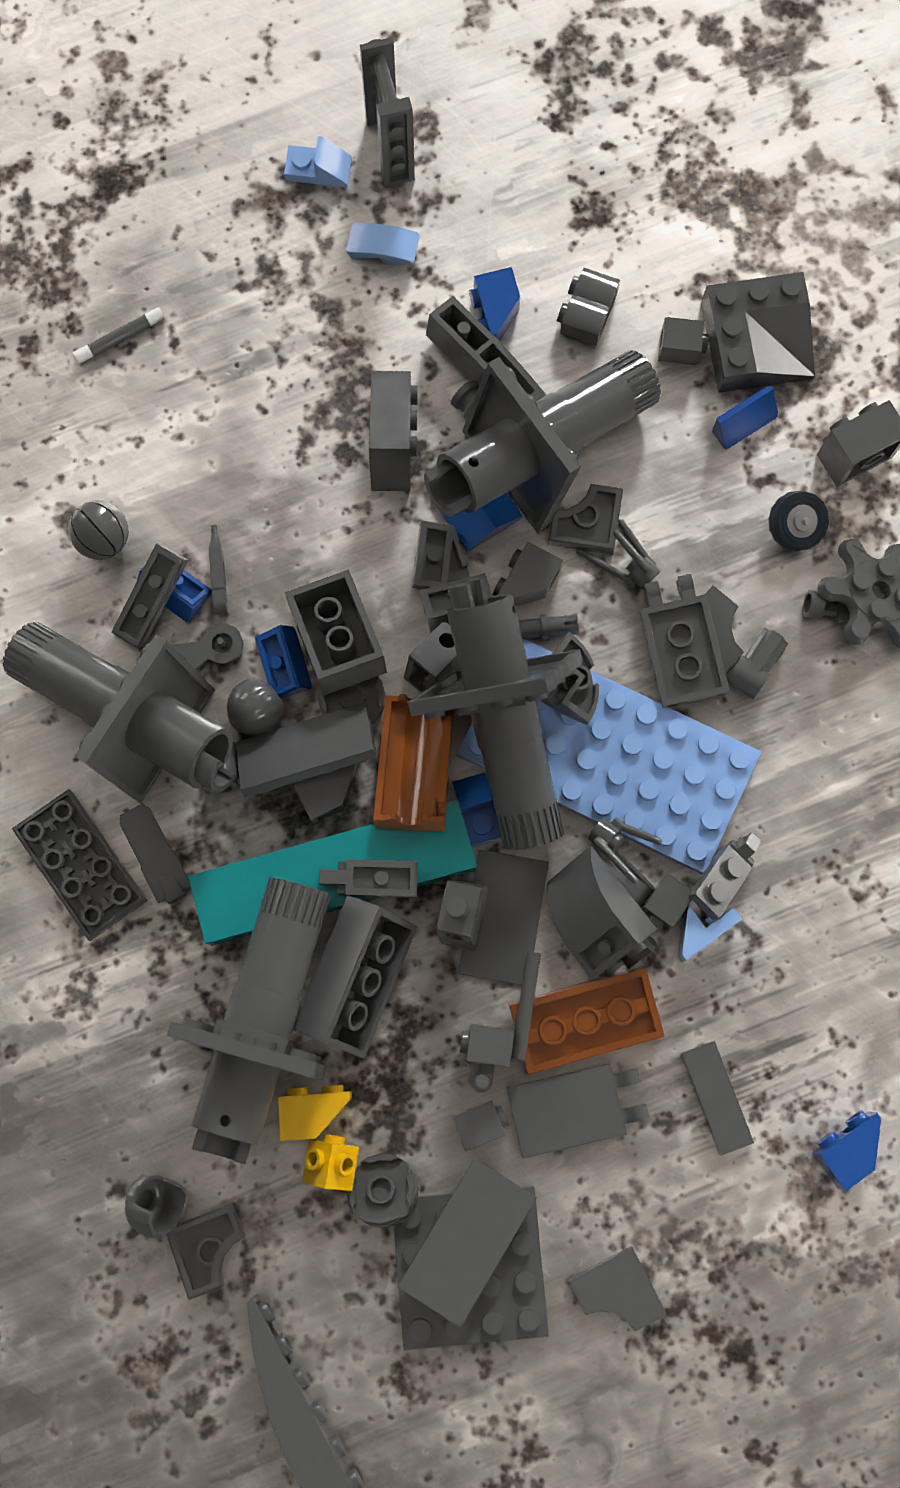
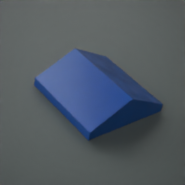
(485, 522)

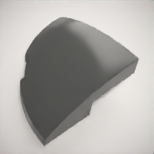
(577, 695)

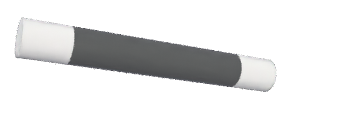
(118, 335)

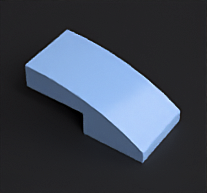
(386, 242)

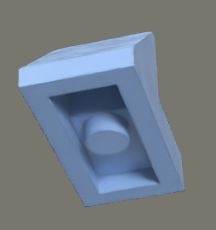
(318, 165)
(696, 936)

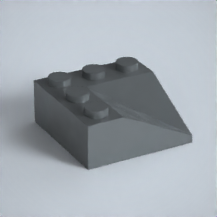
(759, 331)

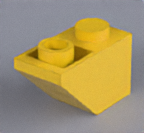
(309, 1114)

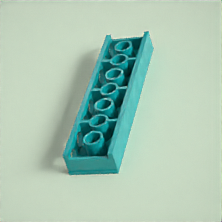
(232, 894)

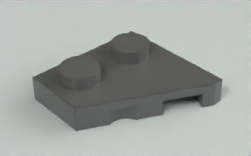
(438, 556)

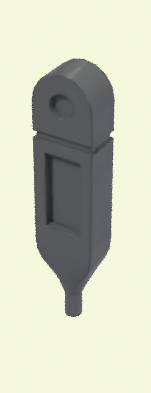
(217, 572)

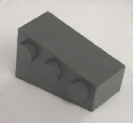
(391, 429)

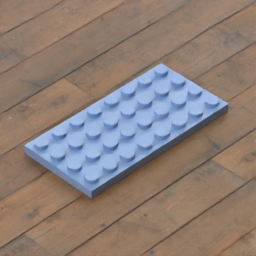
(643, 768)

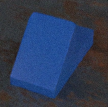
(477, 809)

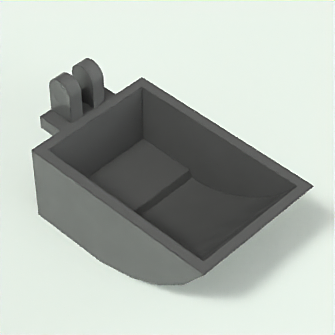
(598, 916)

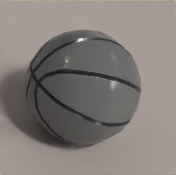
(98, 530)

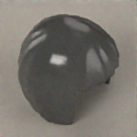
(254, 707)
(155, 1205)

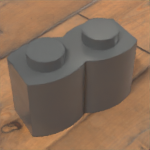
(589, 306)

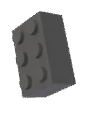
(336, 632)

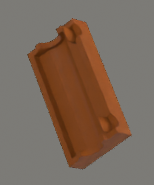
(413, 769)
(590, 1019)

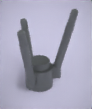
(640, 569)
(608, 839)

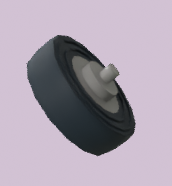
(798, 520)

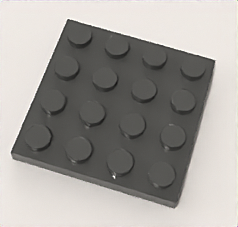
(509, 1304)

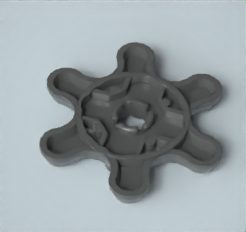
(856, 592)

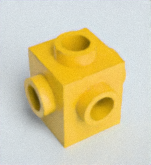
(330, 1163)

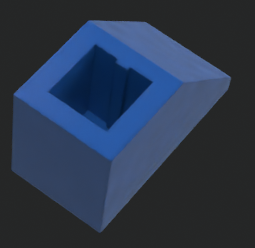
(497, 299)
(852, 1152)

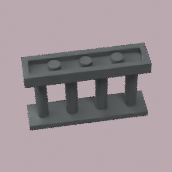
(390, 113)

